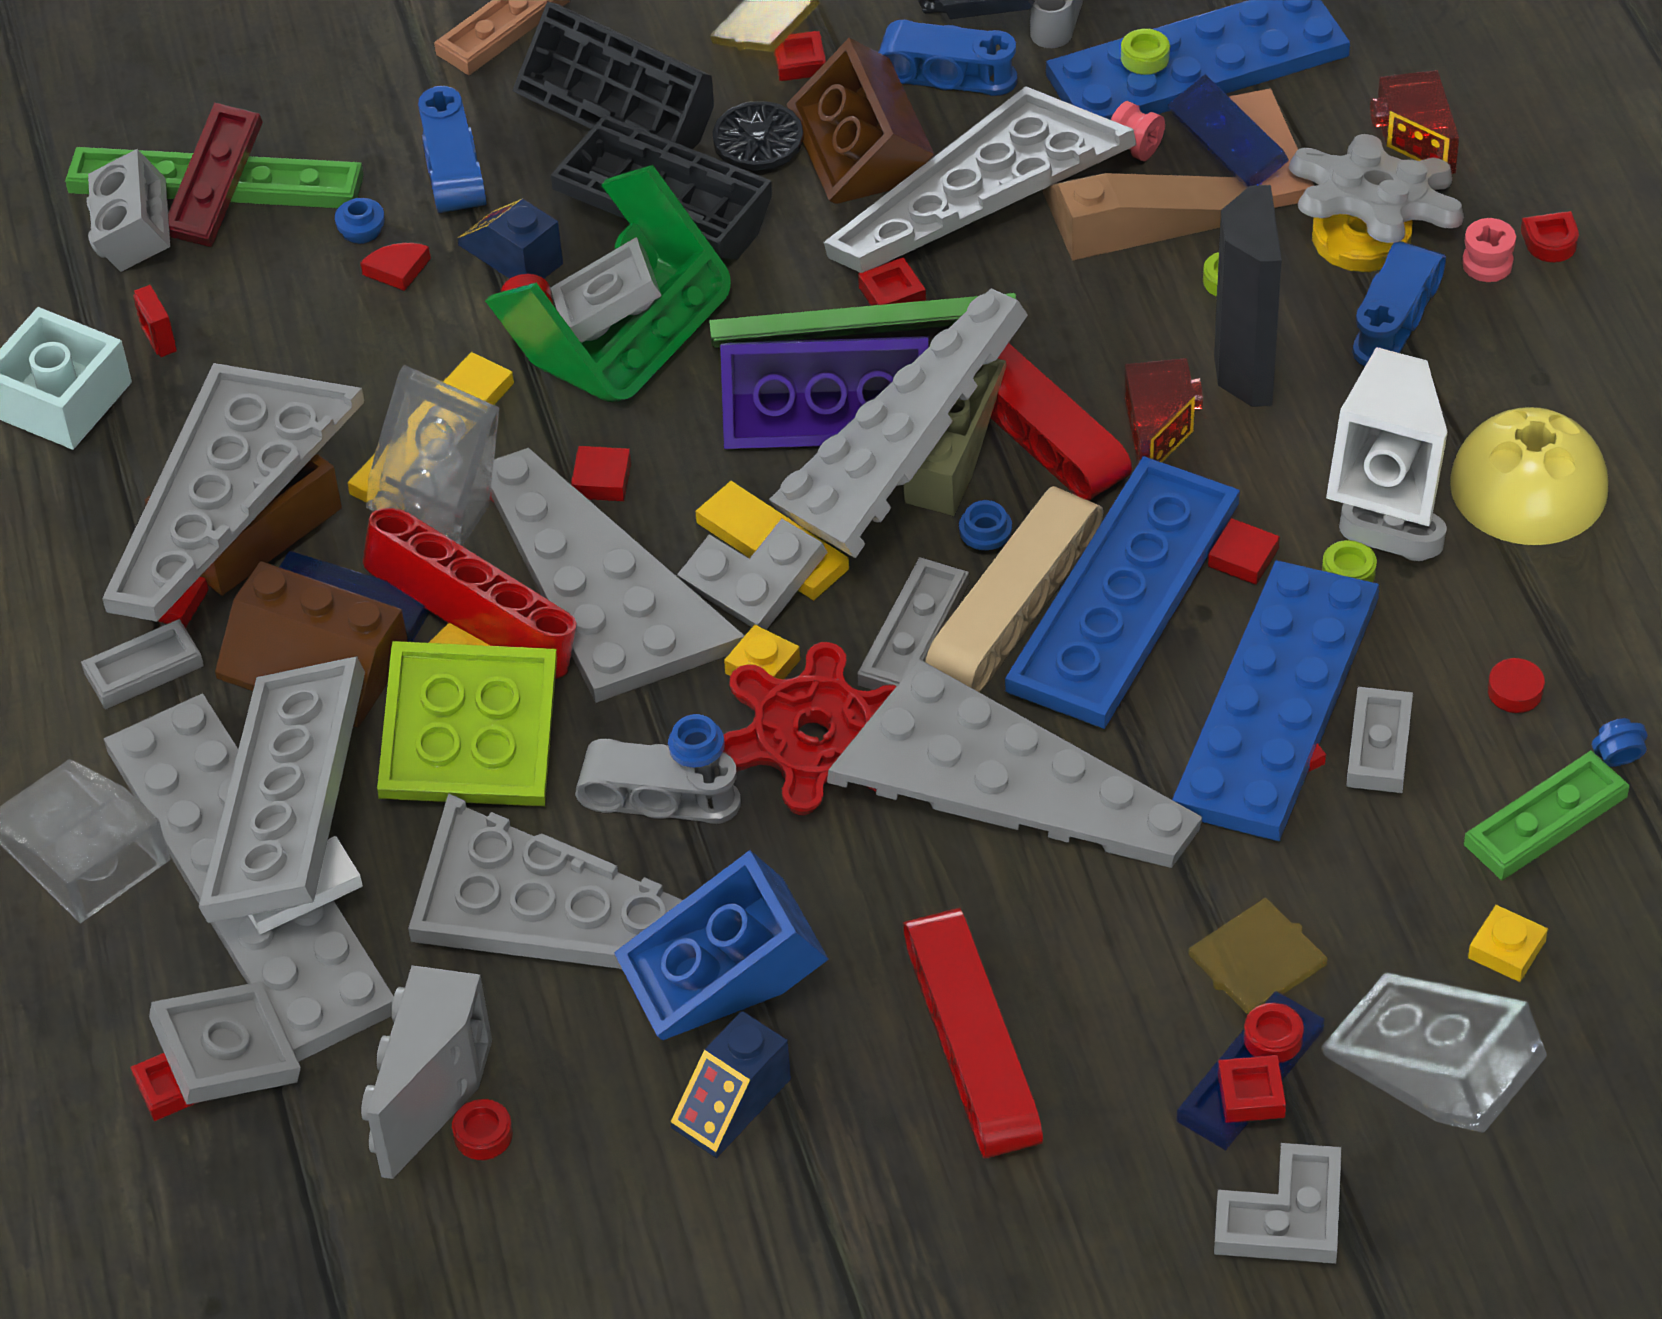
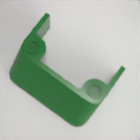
(634, 348)

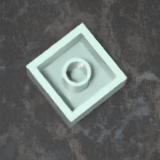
(60, 377)

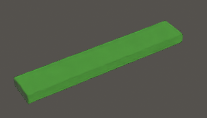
(262, 180)
(840, 321)

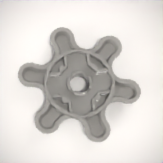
(1353, 187)

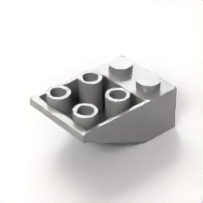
(426, 1063)

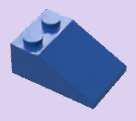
(721, 949)

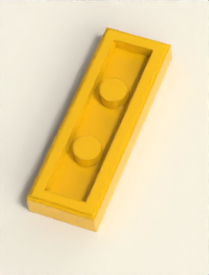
(747, 521)

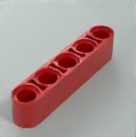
(1057, 429)
(464, 587)
(972, 1033)

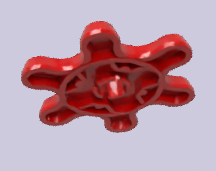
(785, 706)

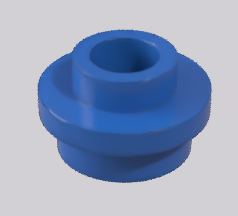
(360, 220)
(985, 525)
(696, 741)
(1620, 742)

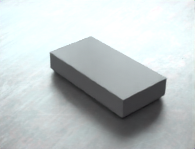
(142, 664)

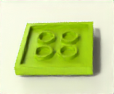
(467, 723)

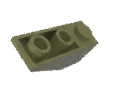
(951, 463)

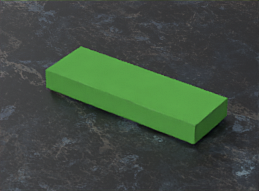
(1546, 815)

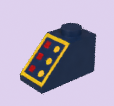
(516, 240)
(732, 1084)

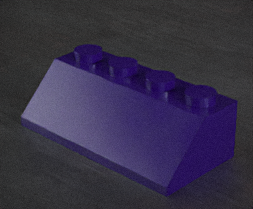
(804, 388)

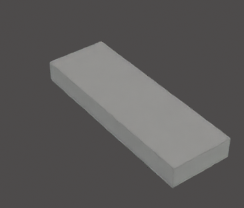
(913, 623)

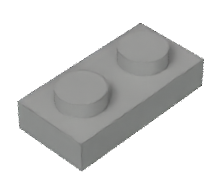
(1379, 739)

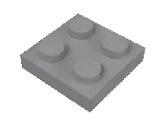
(607, 291)
(224, 1042)

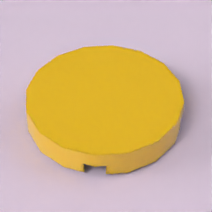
(1347, 244)

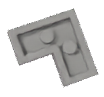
(758, 586)
(1288, 1225)

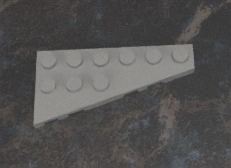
(995, 163)
(897, 430)
(227, 465)
(628, 607)
(999, 768)
(527, 894)

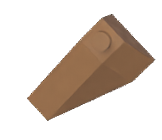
(1135, 209)

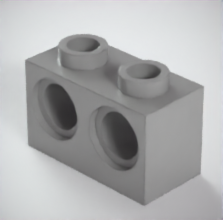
(128, 210)

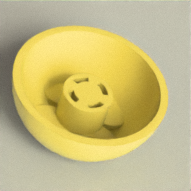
(1530, 477)

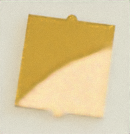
(762, 23)
(1257, 955)

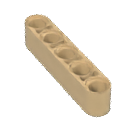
(1015, 588)

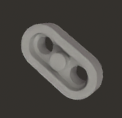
(1392, 533)

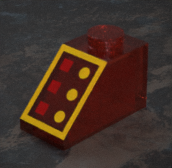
(1416, 117)
(1160, 406)

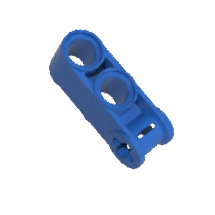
(951, 57)
(450, 151)
(1397, 299)

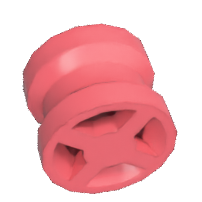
(1147, 128)
(1489, 250)

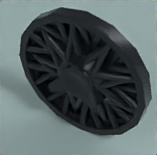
(758, 135)

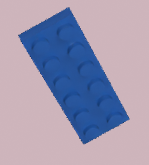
(1229, 45)
(1122, 592)
(1276, 699)

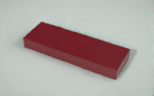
(213, 174)

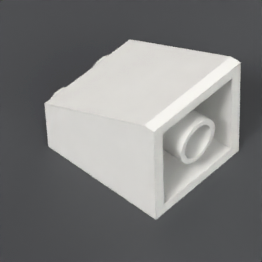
(1390, 440)

